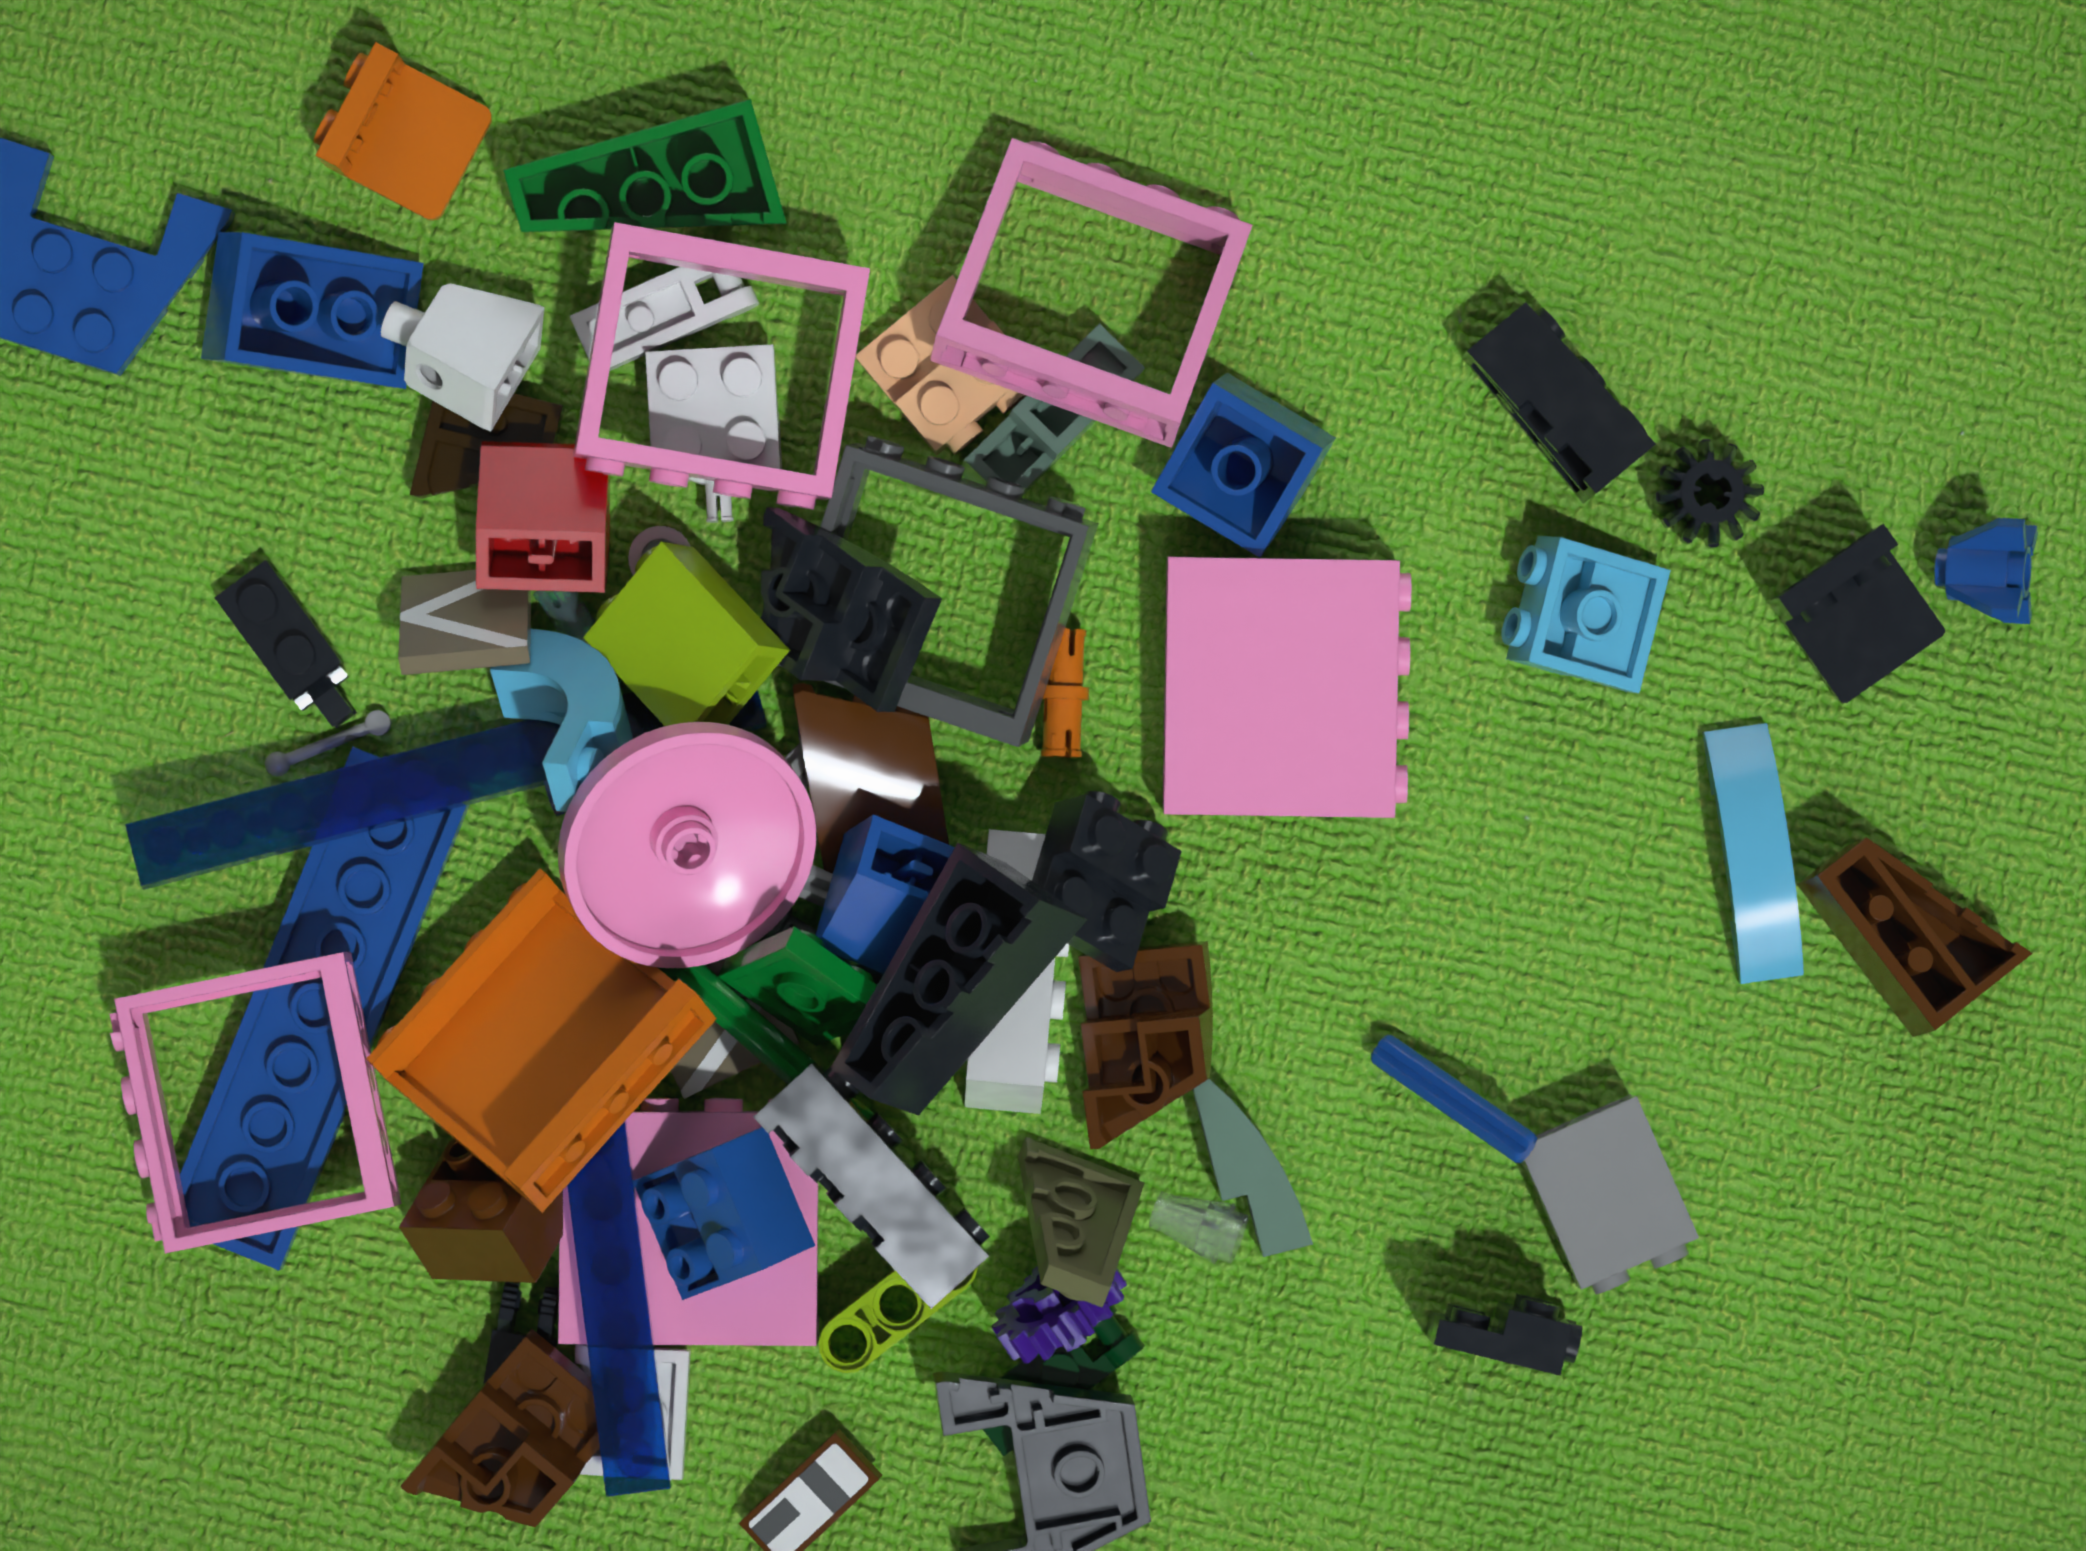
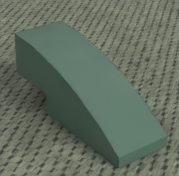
(1039, 432)
(1248, 1167)

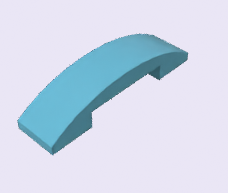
(1755, 853)

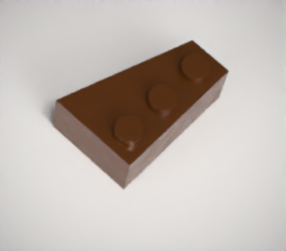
(1907, 936)

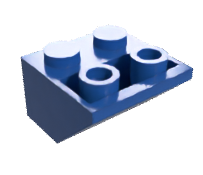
(878, 891)
(724, 1213)

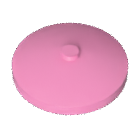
(686, 845)

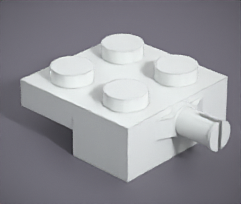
(716, 407)

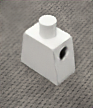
(467, 349)

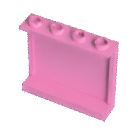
(1284, 687)
(756, 1310)

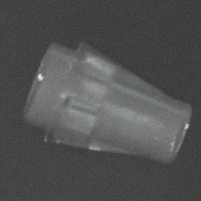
(1201, 1225)

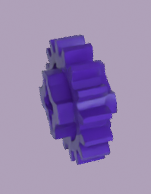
(1044, 1319)

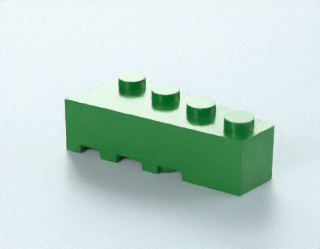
(665, 176)

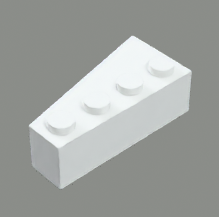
(1016, 1057)

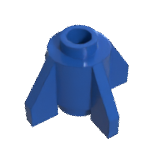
(1990, 569)

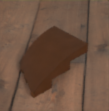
(866, 767)
(1144, 1035)
(516, 1438)

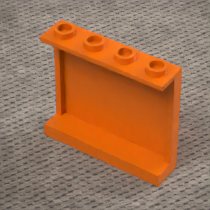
(539, 1042)

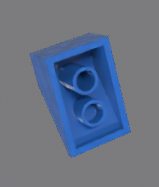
(307, 309)

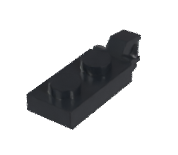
(287, 642)

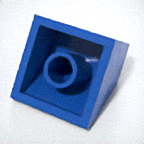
(1242, 464)

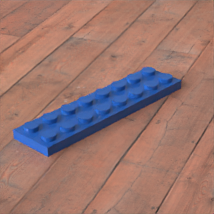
(283, 1077)

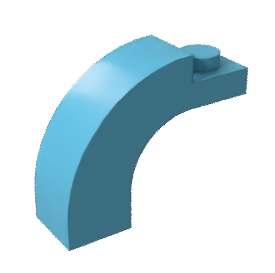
(572, 688)

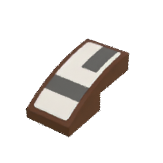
(811, 1496)

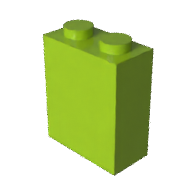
(685, 639)

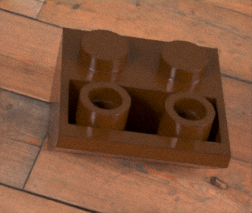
(477, 1225)

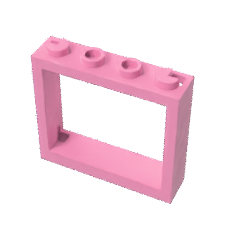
(735, 260)
(1060, 378)
(145, 1097)

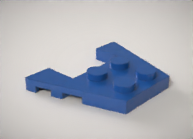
(80, 291)

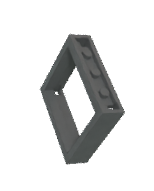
(1000, 497)

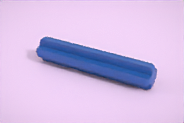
(1454, 1098)

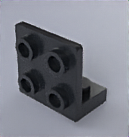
(1858, 615)

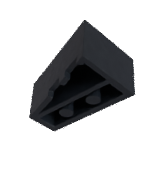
(1558, 401)

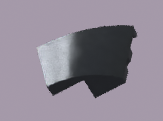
(843, 611)

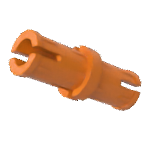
(1064, 698)

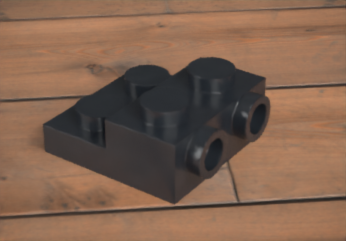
(1107, 873)
(1520, 1335)

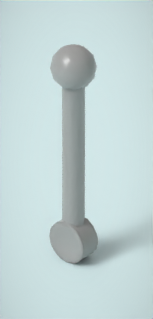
(376, 723)

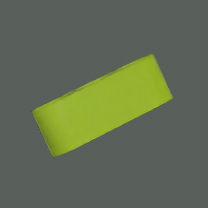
(877, 1326)

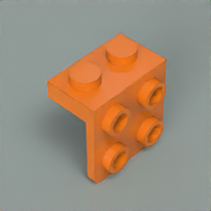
(402, 133)

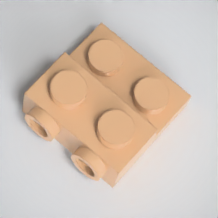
(932, 397)

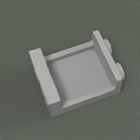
(1609, 1195)

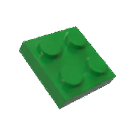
(801, 984)

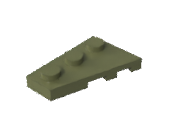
(1076, 1219)

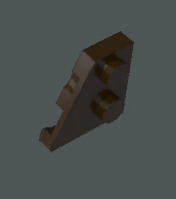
(453, 444)

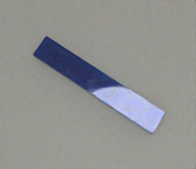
(618, 1322)

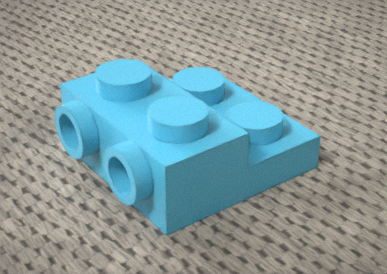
(1585, 613)

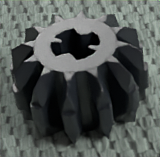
(1708, 471)

